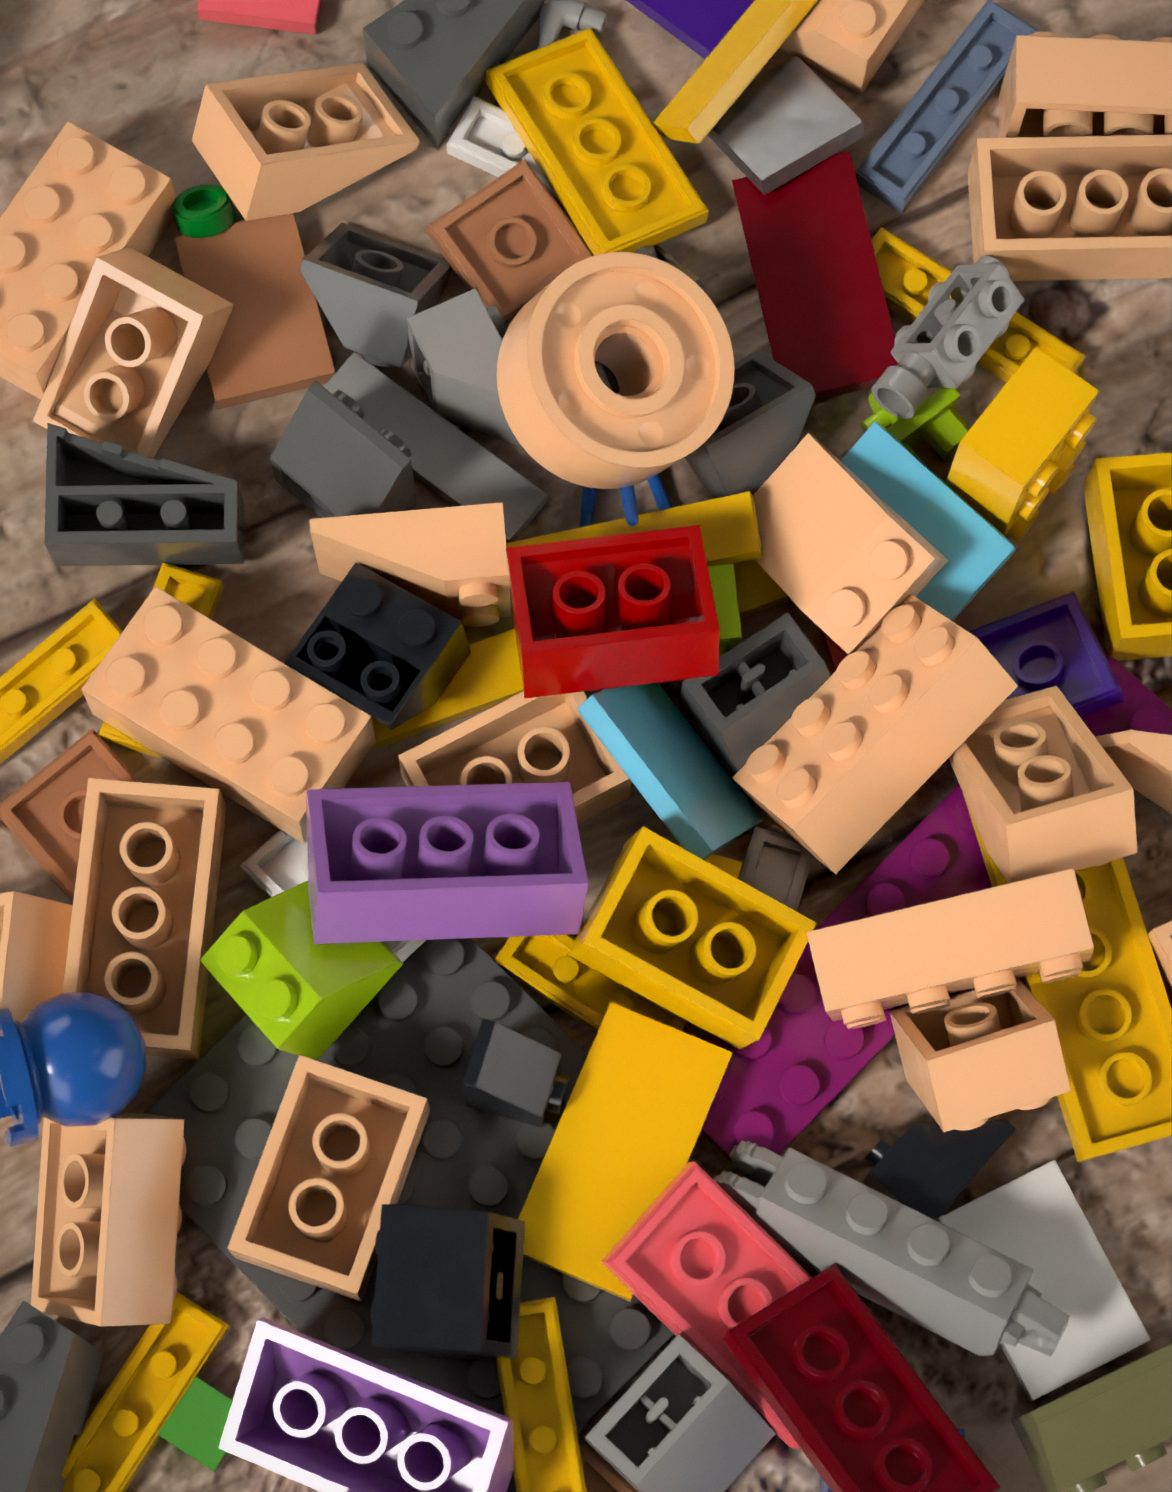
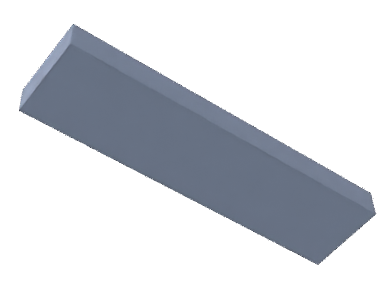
(942, 108)

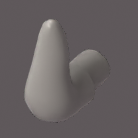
(569, 14)

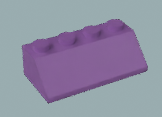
(444, 862)
(359, 1424)

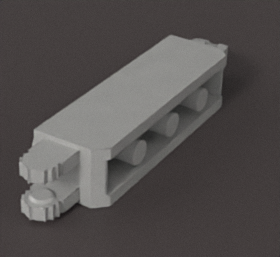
(893, 1253)

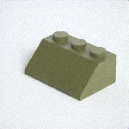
(1101, 1425)

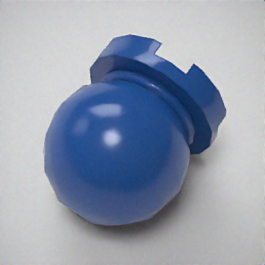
(68, 1062)

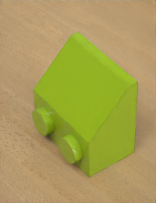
(290, 986)

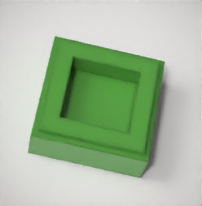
(199, 1424)

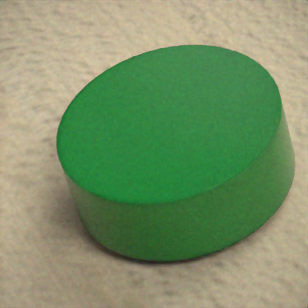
(203, 211)

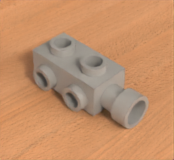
(949, 335)

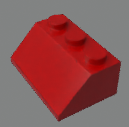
(613, 611)

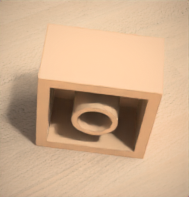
(981, 1056)

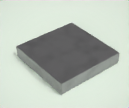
(785, 125)

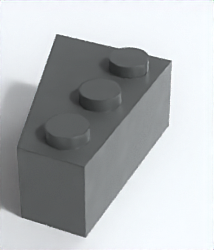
(439, 53)
(134, 509)
(43, 1398)

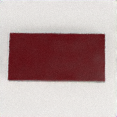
(818, 277)
(852, 1395)

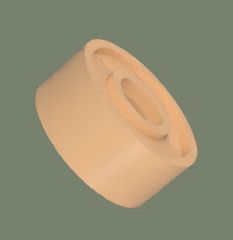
(656, 339)

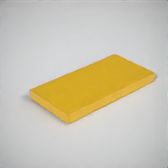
(596, 145)
(619, 1142)

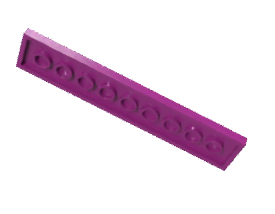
(804, 1056)

